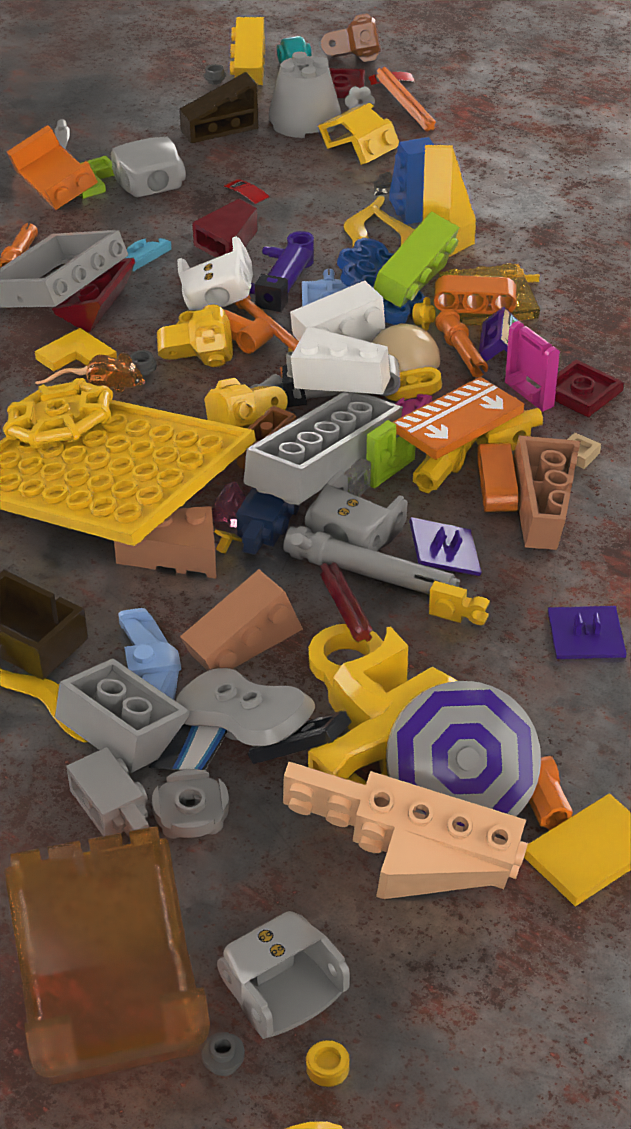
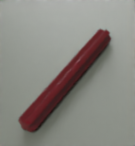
(346, 602)

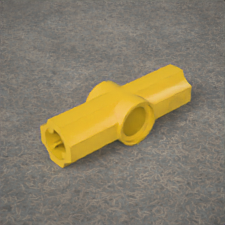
(433, 472)

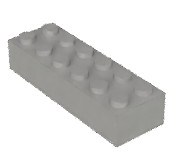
(316, 446)

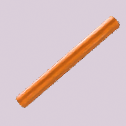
(406, 99)

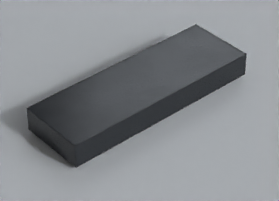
(310, 735)

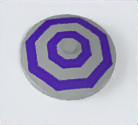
(467, 745)

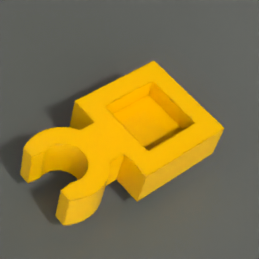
(453, 604)

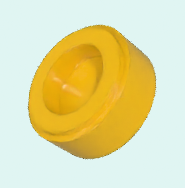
(327, 1063)

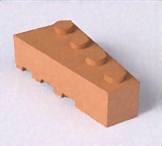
(544, 486)

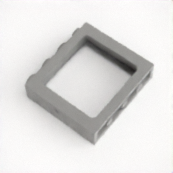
(84, 256)

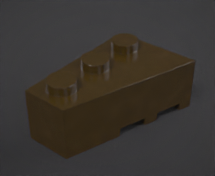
(222, 111)

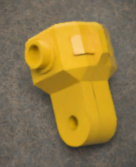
(204, 336)
(240, 405)

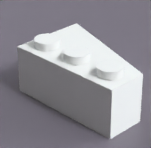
(349, 312)
(339, 363)

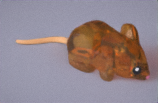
(107, 372)

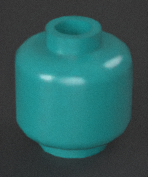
(291, 45)

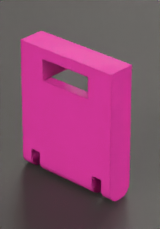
(531, 357)

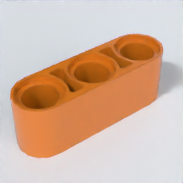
(486, 302)
(497, 477)

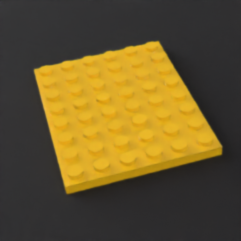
(120, 472)

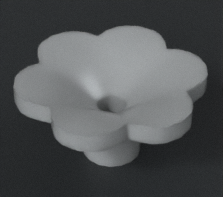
(359, 94)

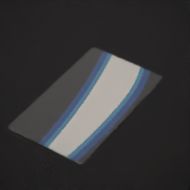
(191, 748)

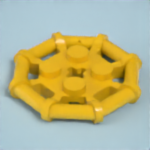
(58, 412)

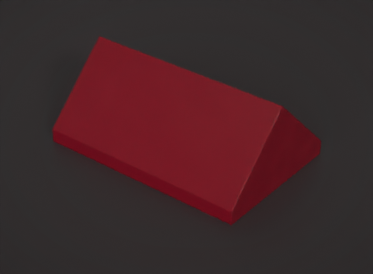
(92, 301)

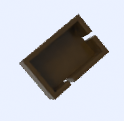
(36, 628)

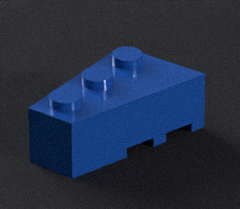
(408, 180)

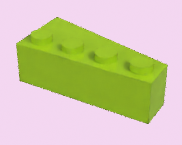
(417, 260)

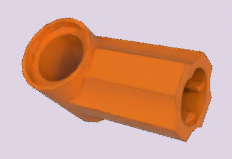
(249, 334)
(548, 798)

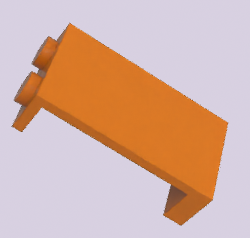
(51, 168)

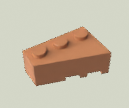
(180, 543)
(242, 624)

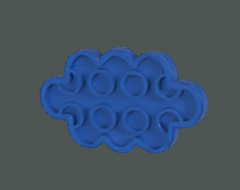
(363, 264)

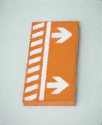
(458, 417)

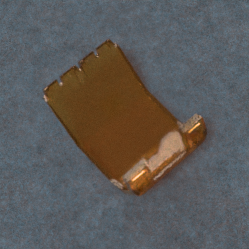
(103, 957)

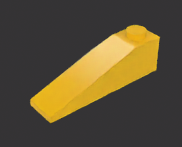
(446, 193)

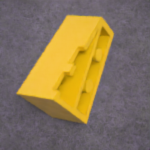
(248, 48)

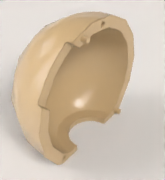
(410, 346)

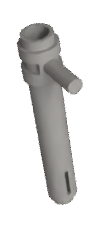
(322, 548)

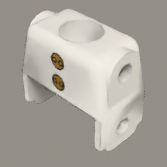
(218, 280)

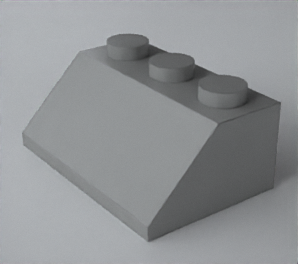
(119, 712)

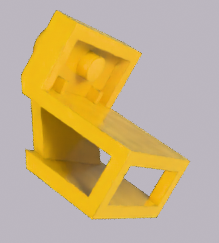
(368, 132)

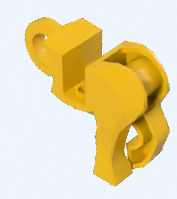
(370, 692)

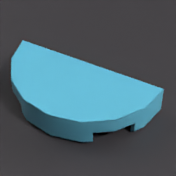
(147, 251)

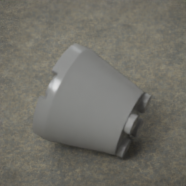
(303, 96)

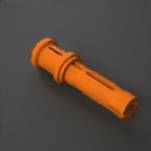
(20, 244)
(457, 335)

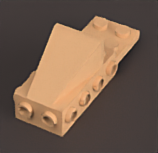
(422, 850)

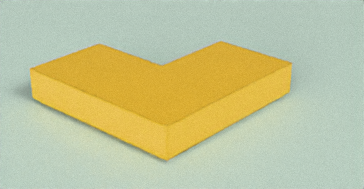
(71, 347)

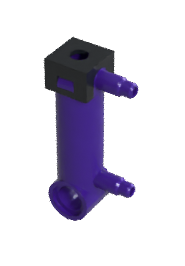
(273, 289)

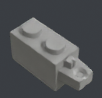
(108, 793)

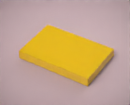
(585, 850)

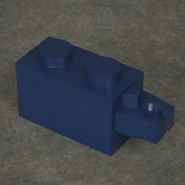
(262, 520)

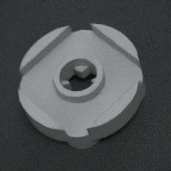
(193, 821)

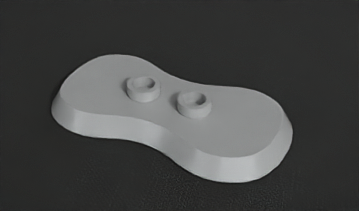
(248, 710)

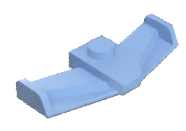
(151, 653)

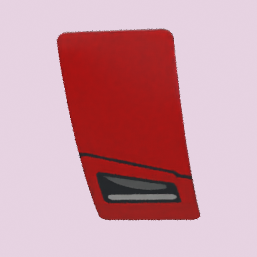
(401, 76)
(248, 190)

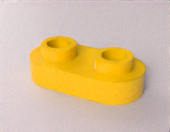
(417, 381)

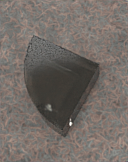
(383, 184)

